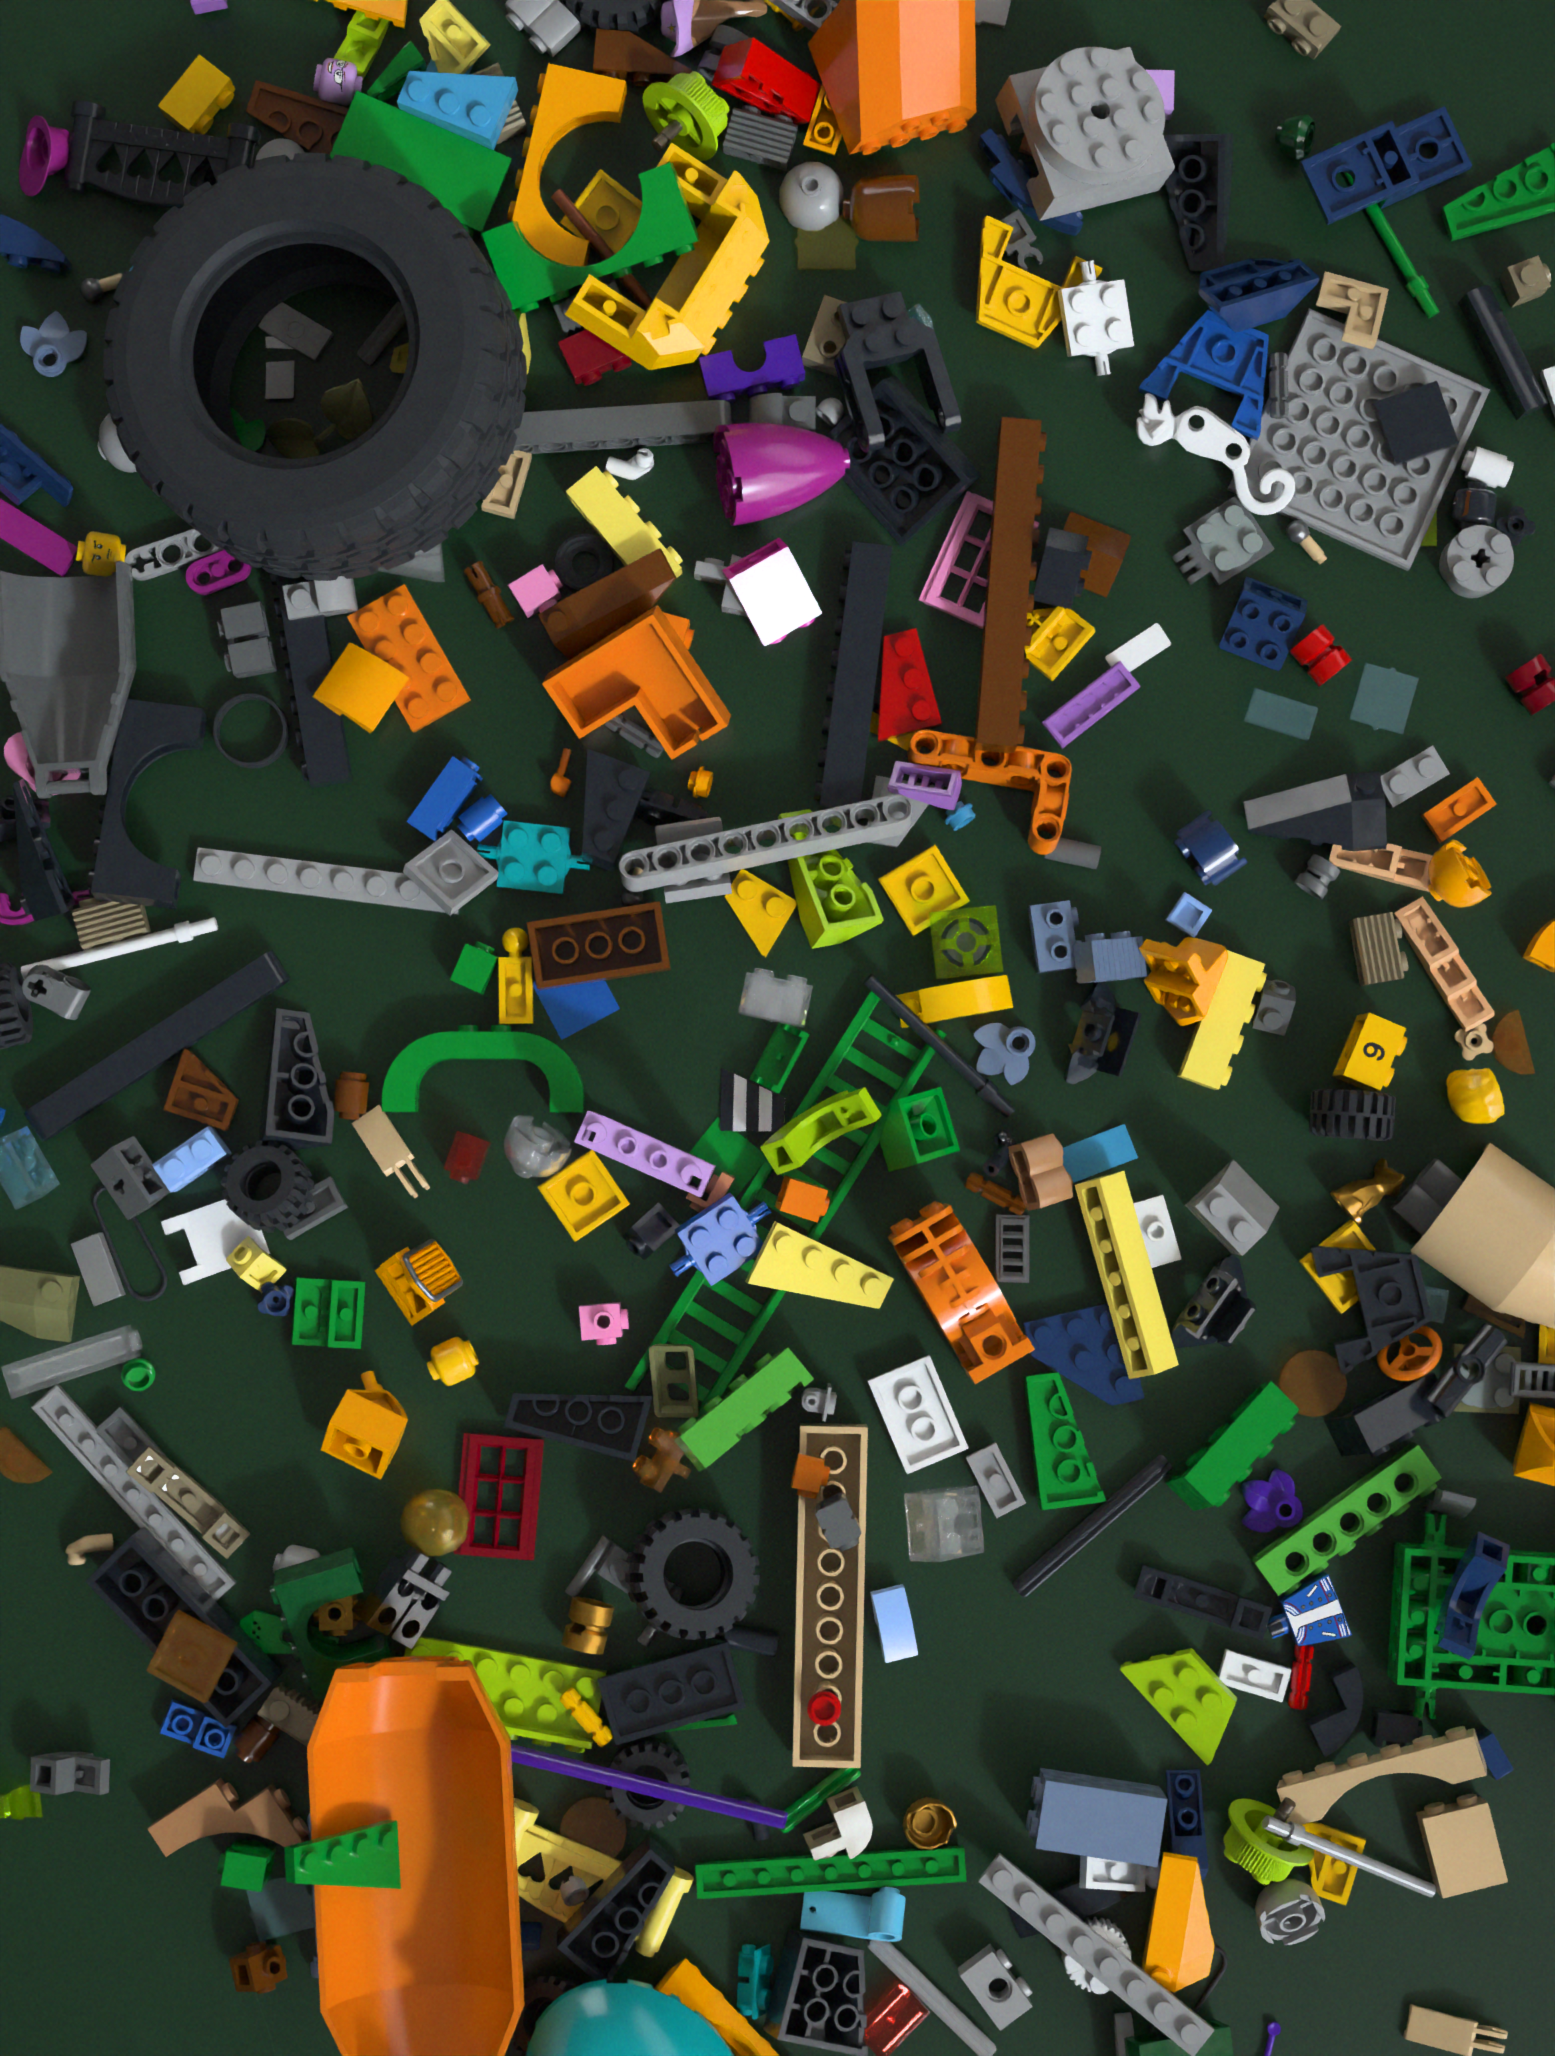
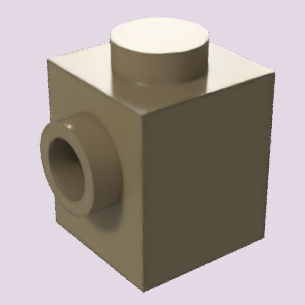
(1525, 281)

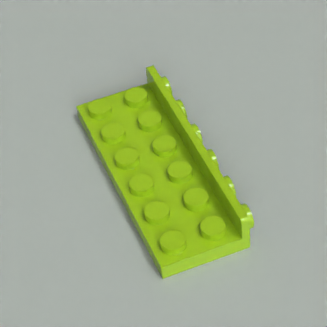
(527, 1690)

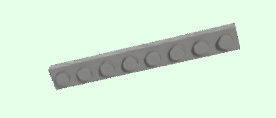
(311, 879)
(1096, 1955)

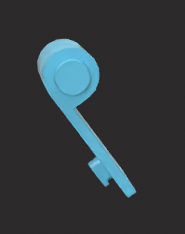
(855, 1915)

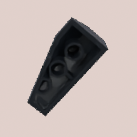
(1201, 195)
(1331, 811)
(295, 1091)

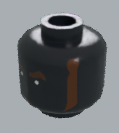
(1473, 505)

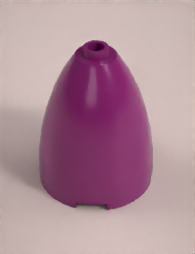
(773, 468)

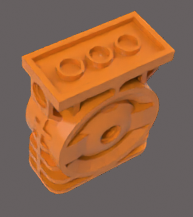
(959, 1291)

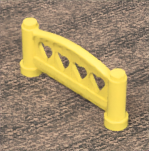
(589, 1865)

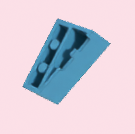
(460, 103)

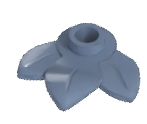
(53, 340)
(1000, 1054)

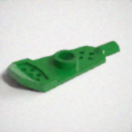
(271, 1632)

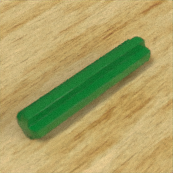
(817, 1796)

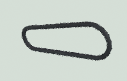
(116, 1258)

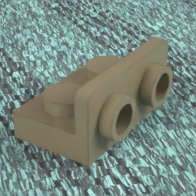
(1303, 24)

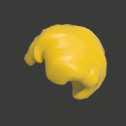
(1475, 1095)

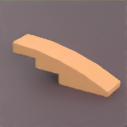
(1387, 864)
(1443, 964)

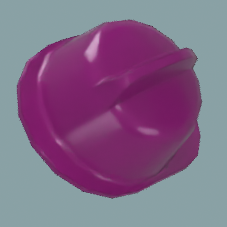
(42, 155)

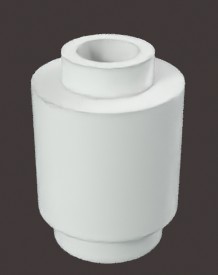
(1487, 467)

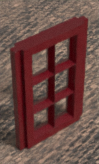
(529, 1494)

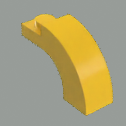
(959, 999)

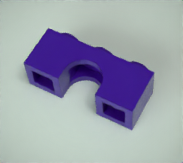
(781, 368)

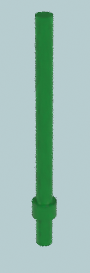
(1416, 284)

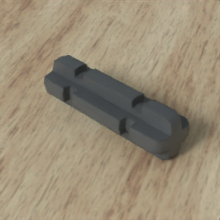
(1278, 385)
(635, 735)

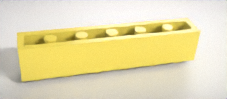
(1126, 1275)

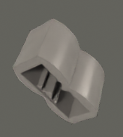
(546, 21)

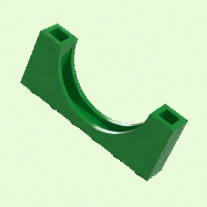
(662, 228)

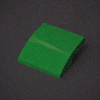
(327, 1313)

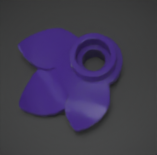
(1266, 1500)

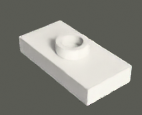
(1157, 1231)

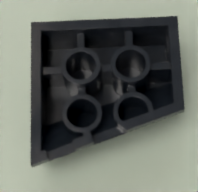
(819, 1995)

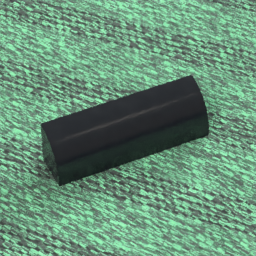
(1502, 351)

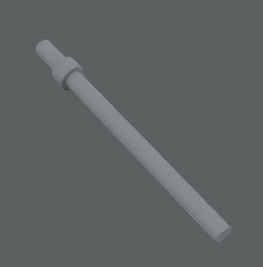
(1297, 1835)

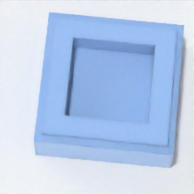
(1188, 915)

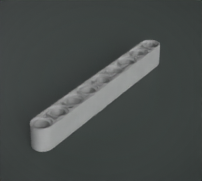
(754, 855)

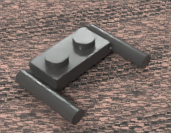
(610, 1563)

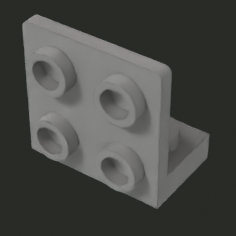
(701, 887)

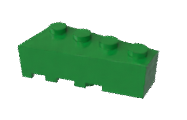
(1235, 1448)

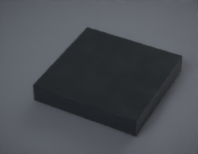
(1415, 423)

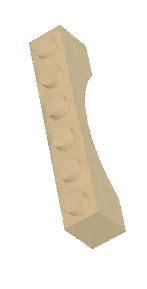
(1448, 1757)

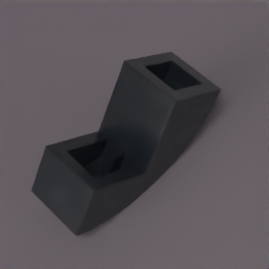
(1336, 1724)

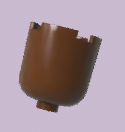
(883, 208)

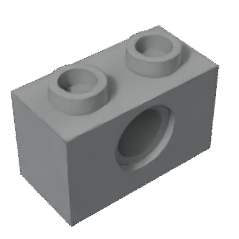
(1003, 2005)

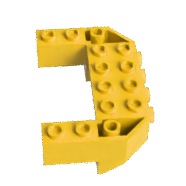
(700, 283)

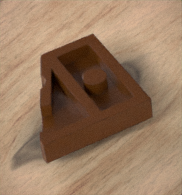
(200, 1094)

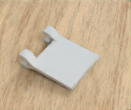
(212, 1236)

